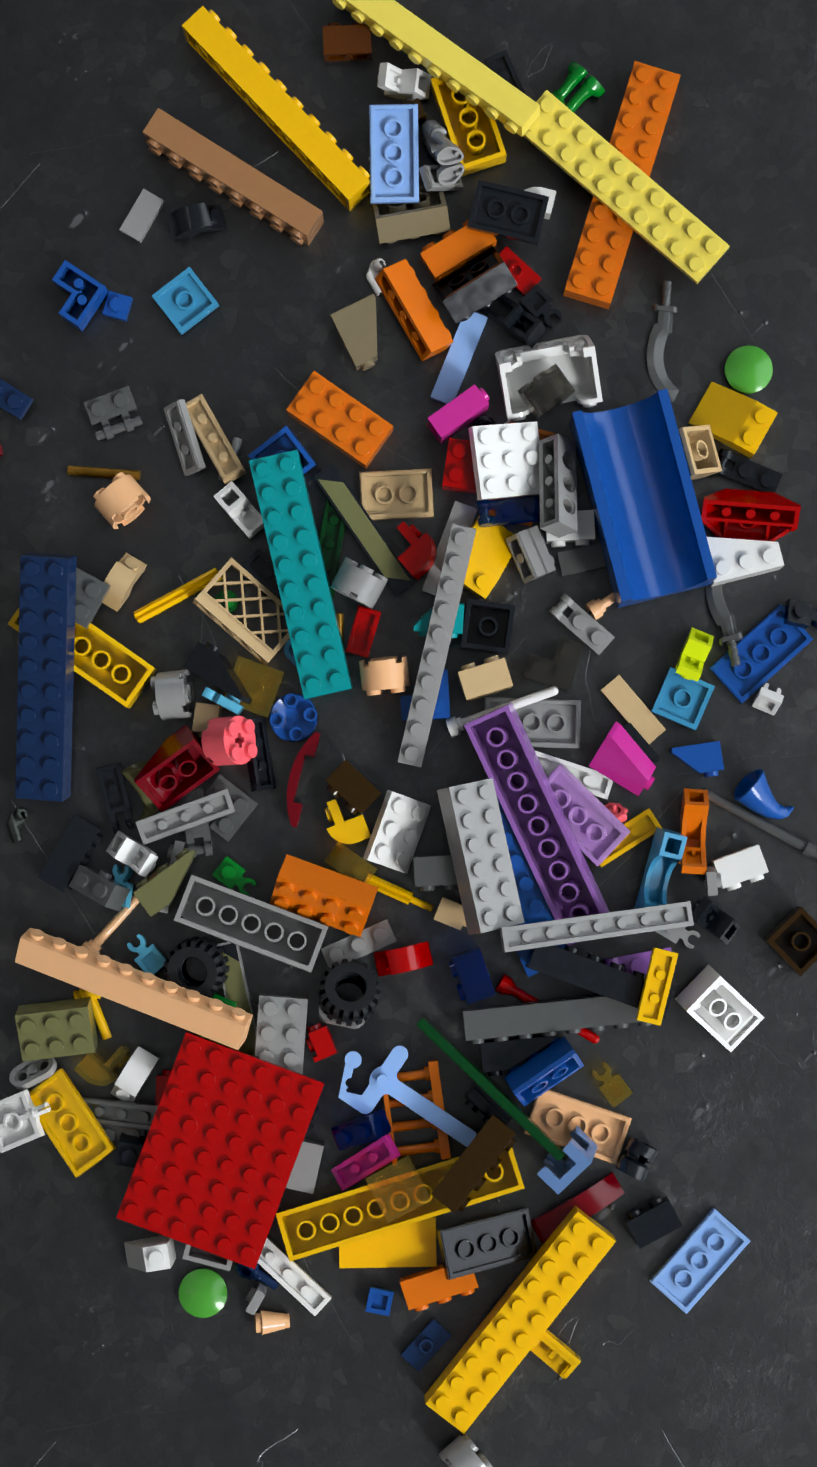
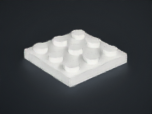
(505, 459)

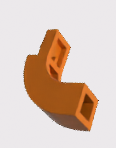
(693, 825)

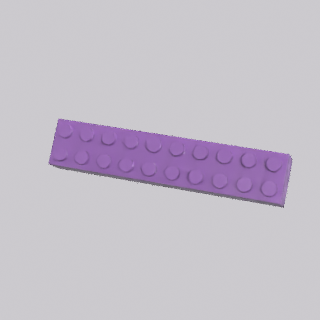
(535, 814)

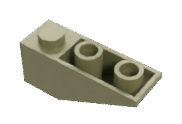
(162, 889)

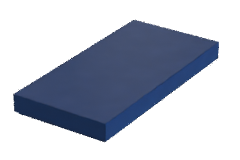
(761, 654)

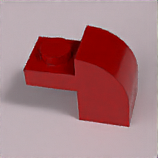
(420, 554)
(403, 959)

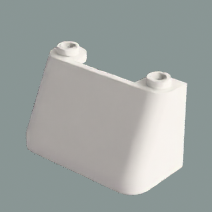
(572, 355)

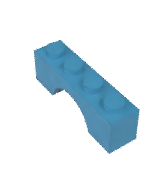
(664, 854)

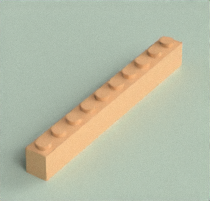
(133, 988)

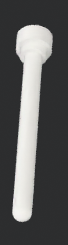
(456, 725)

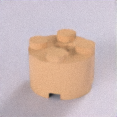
(121, 500)
(384, 674)

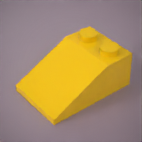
(733, 418)
(487, 559)

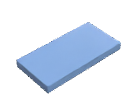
(394, 153)
(699, 1260)

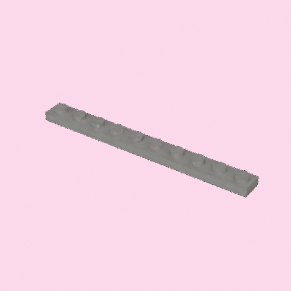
(436, 645)

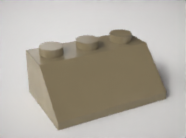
(412, 219)

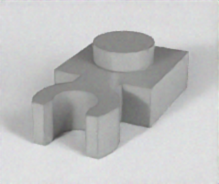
(712, 881)
(676, 933)

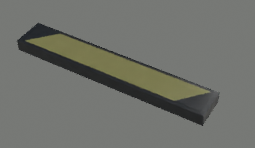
(363, 529)

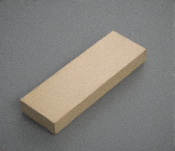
(632, 709)

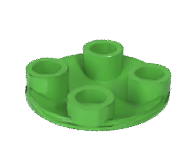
(748, 369)
(203, 1293)

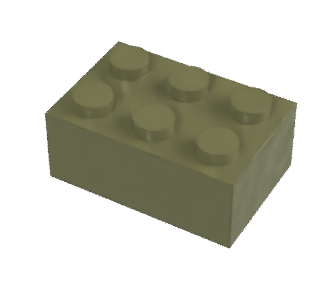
(56, 1029)

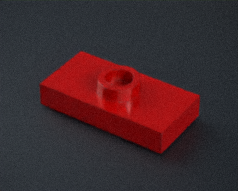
(522, 273)
(363, 632)

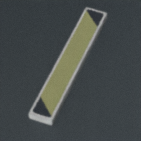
(237, 989)

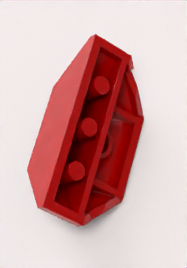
(749, 514)

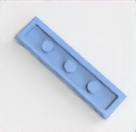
(458, 358)

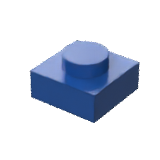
(117, 306)
(379, 1300)

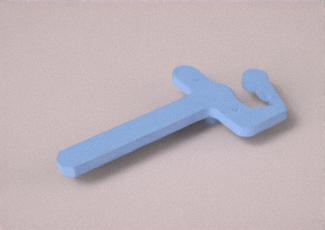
(385, 1081)

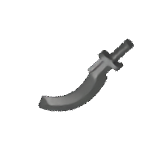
(657, 342)
(724, 619)

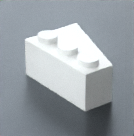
(743, 558)

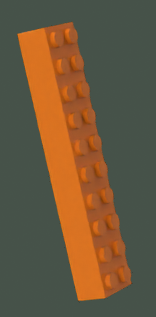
(638, 139)

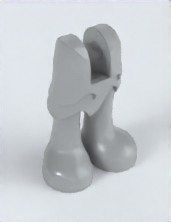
(443, 152)

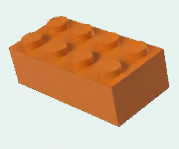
(339, 419)
(323, 895)

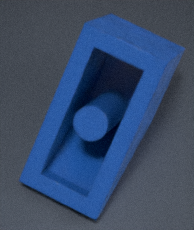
(701, 758)

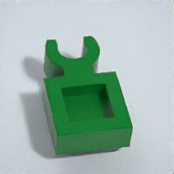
(231, 874)

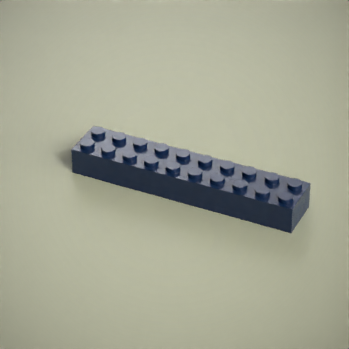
(45, 676)

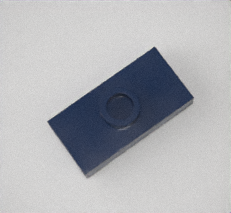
(425, 1344)

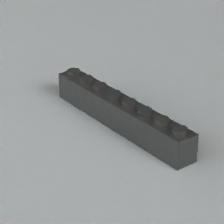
(545, 1018)

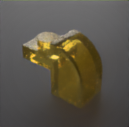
(350, 863)
(99, 1071)

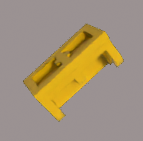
(556, 1354)

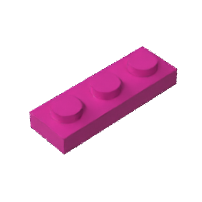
(365, 1162)

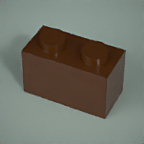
(346, 42)

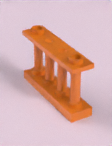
(440, 1145)

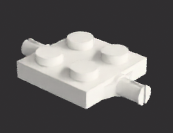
(20, 1120)

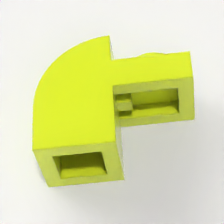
(694, 654)

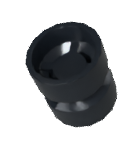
(630, 1165)

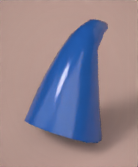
(757, 796)

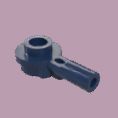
(256, 1274)

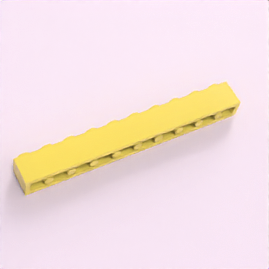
(446, 61)

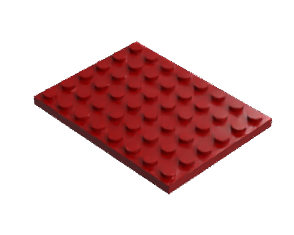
(220, 1150)

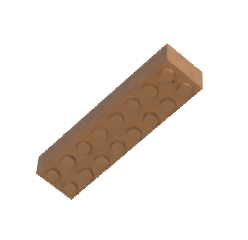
(233, 177)

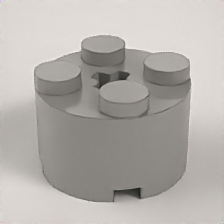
(359, 583)
(173, 695)
(462, 1454)

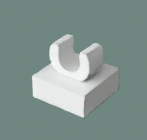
(768, 700)

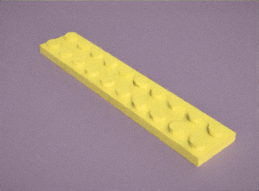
(625, 189)

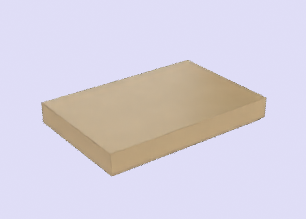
(397, 494)

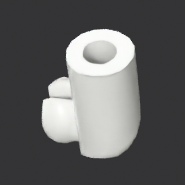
(374, 269)

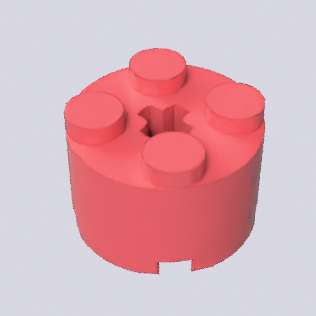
(229, 740)

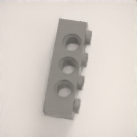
(558, 485)

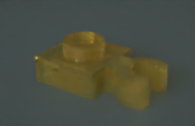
(614, 1087)

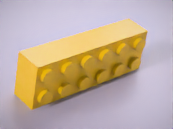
(107, 663)

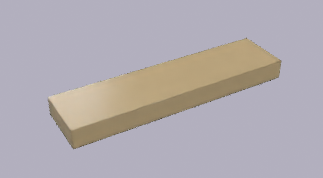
(214, 440)

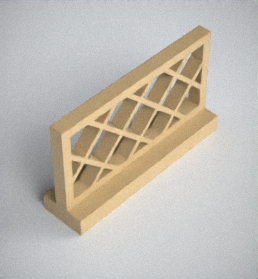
(230, 622)

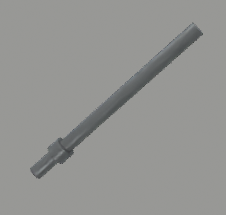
(808, 849)

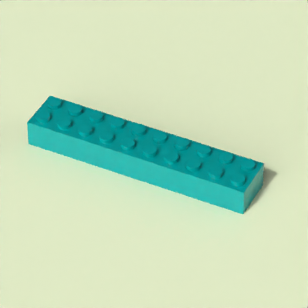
(301, 574)

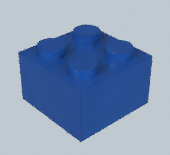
(283, 442)

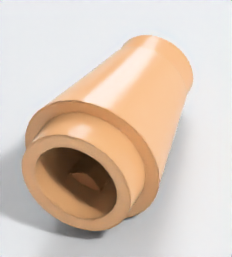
(269, 1321)

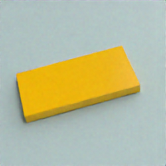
(71, 1123)
(401, 1247)

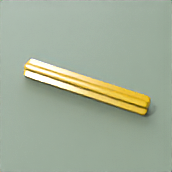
(175, 596)

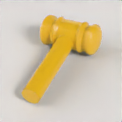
(98, 1014)

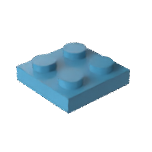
(185, 300)
(682, 699)

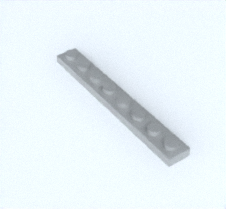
(596, 926)

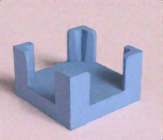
(581, 1154)

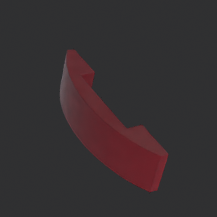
(309, 749)
(589, 1201)

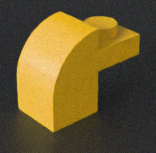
(347, 831)

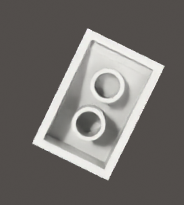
(719, 1008)

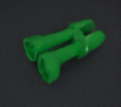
(589, 88)

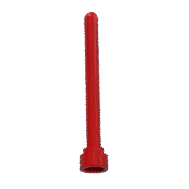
(508, 987)

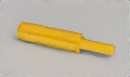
(398, 893)

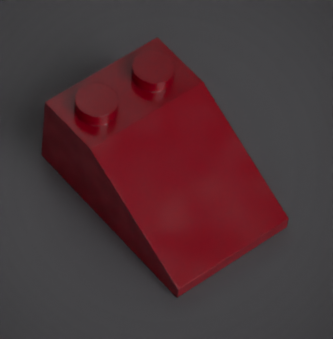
(175, 769)

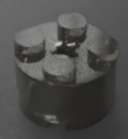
(546, 391)

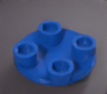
(293, 717)

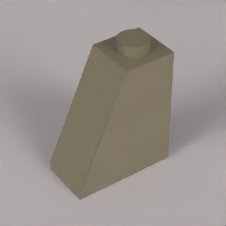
(358, 331)

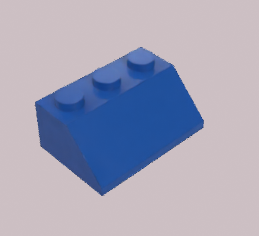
(543, 1071)

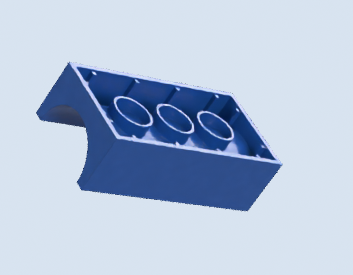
(642, 500)

